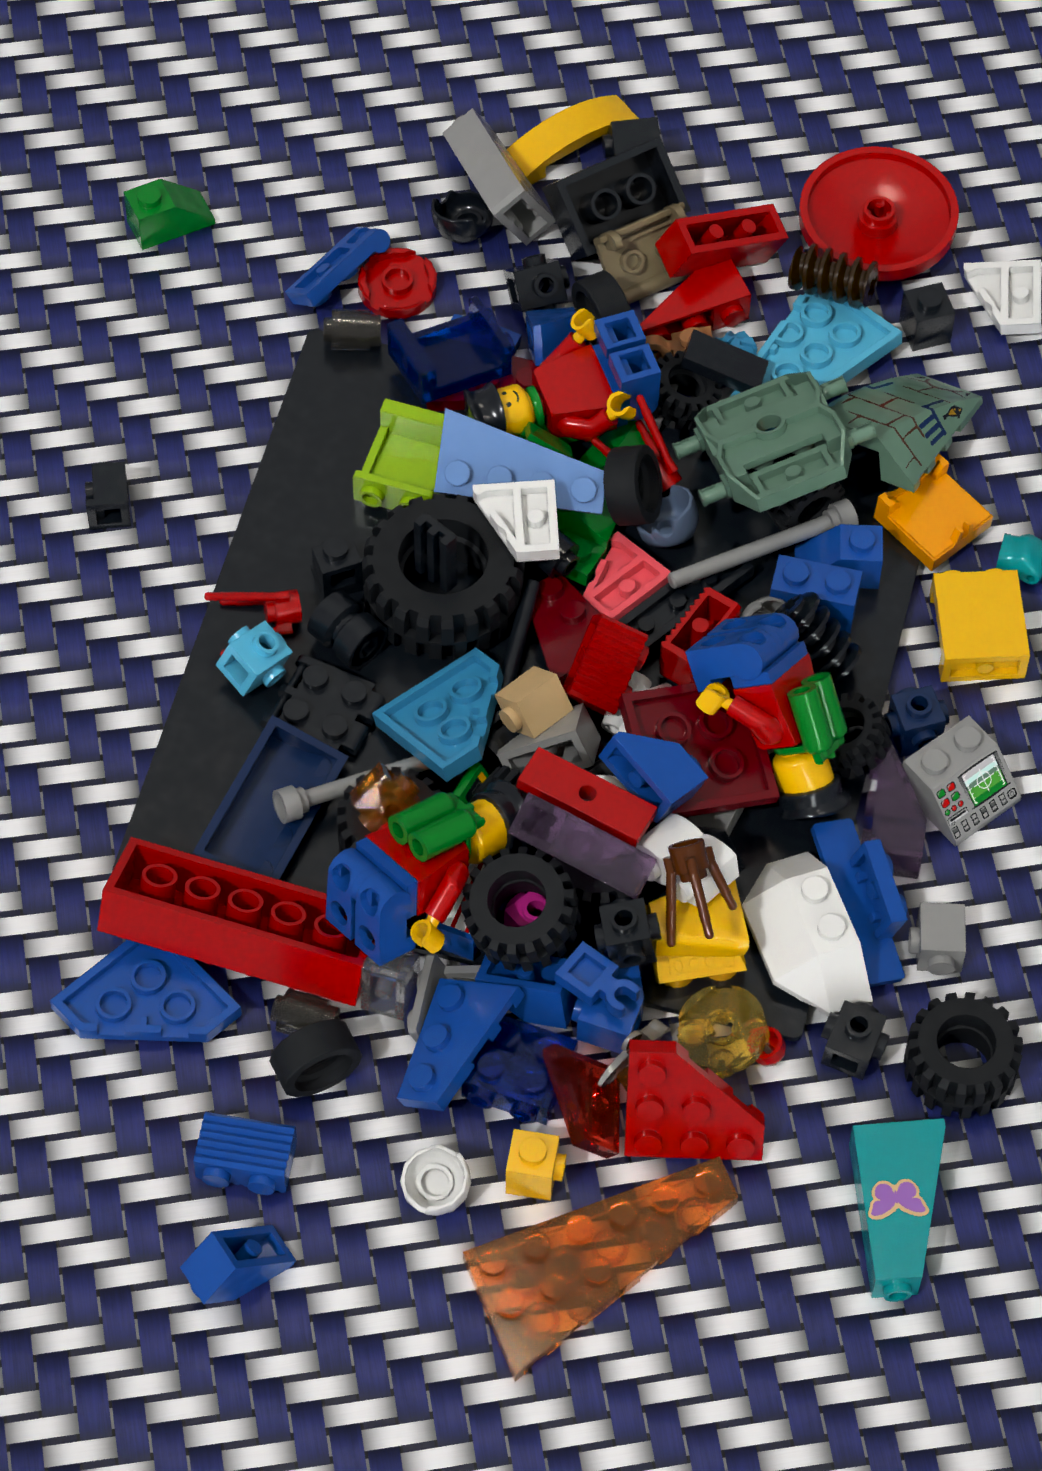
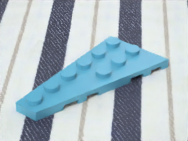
(827, 340)

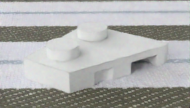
(1009, 293)
(522, 517)

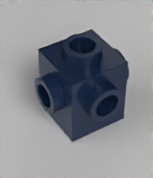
(915, 718)

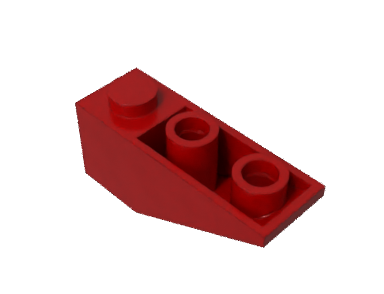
(708, 297)

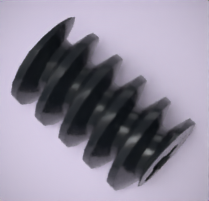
(822, 635)

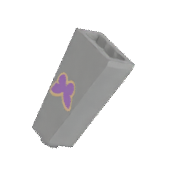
(498, 177)

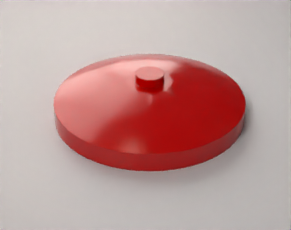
(881, 209)

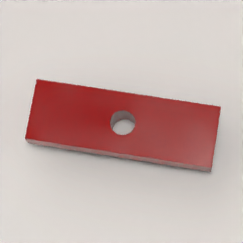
(566, 787)

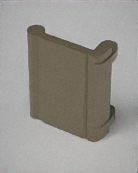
(633, 257)

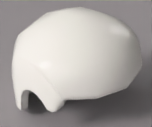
(435, 1180)

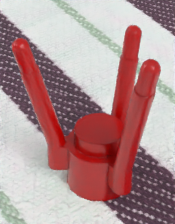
(667, 466)
(279, 607)

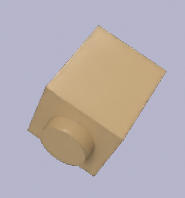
(533, 702)

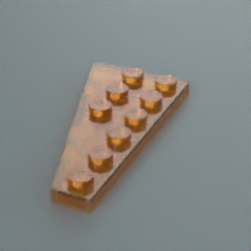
(576, 1265)

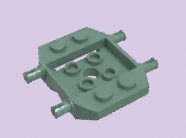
(737, 441)

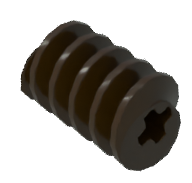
(833, 277)

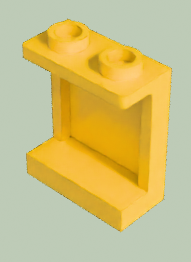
(980, 625)

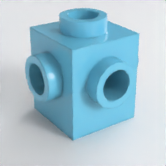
(254, 658)

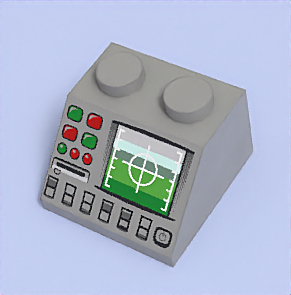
(961, 780)

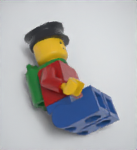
(578, 386)
(779, 704)
(416, 868)

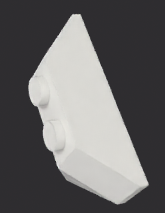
(806, 934)

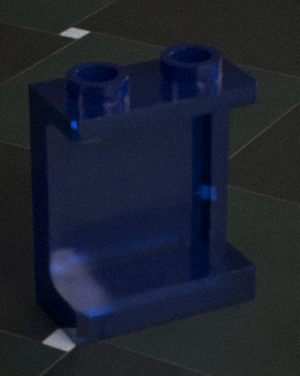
(452, 353)

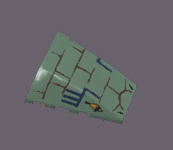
(911, 421)

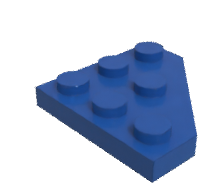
(146, 996)

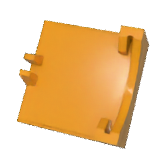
(934, 518)

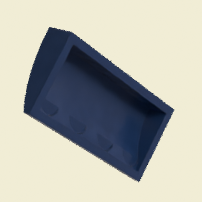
(246, 826)

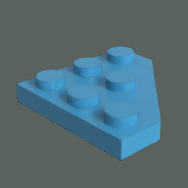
(446, 715)

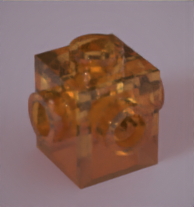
(383, 795)

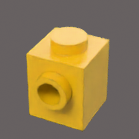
(534, 1164)

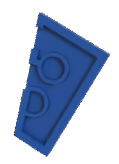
(452, 1035)

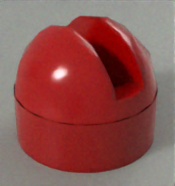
(778, 1047)

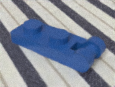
(337, 266)

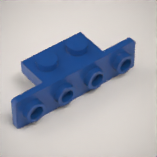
(868, 893)

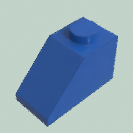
(547, 330)
(848, 547)
(654, 770)
(544, 999)
(236, 1262)

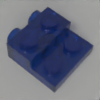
(513, 1072)

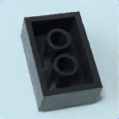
(613, 195)

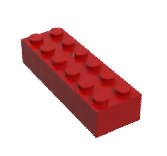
(230, 920)

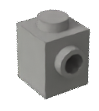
(939, 938)

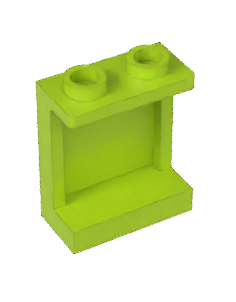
(401, 457)

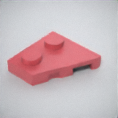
(624, 578)

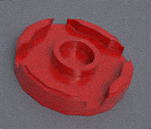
(397, 283)

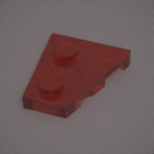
(587, 1109)

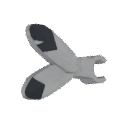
(652, 1031)

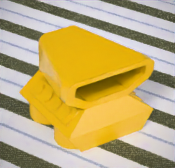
(695, 954)

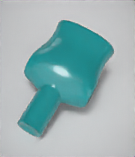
(1022, 554)

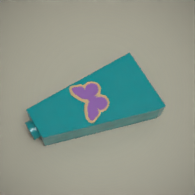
(895, 1194)

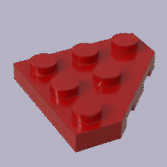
(685, 1110)

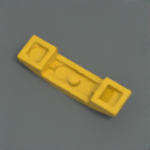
(566, 133)

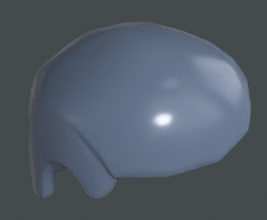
(675, 522)

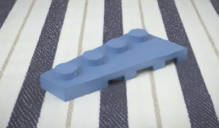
(486, 455)

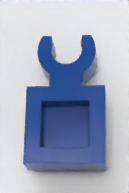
(594, 976)

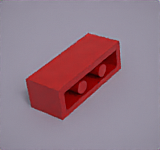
(742, 235)

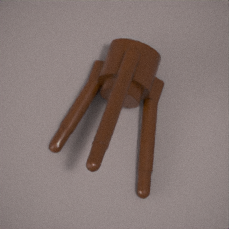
(690, 861)

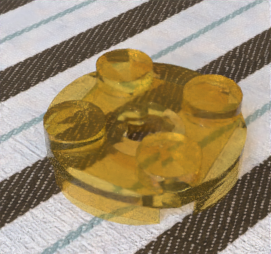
(723, 1005)

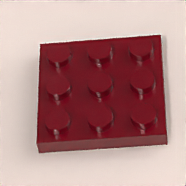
(726, 750)

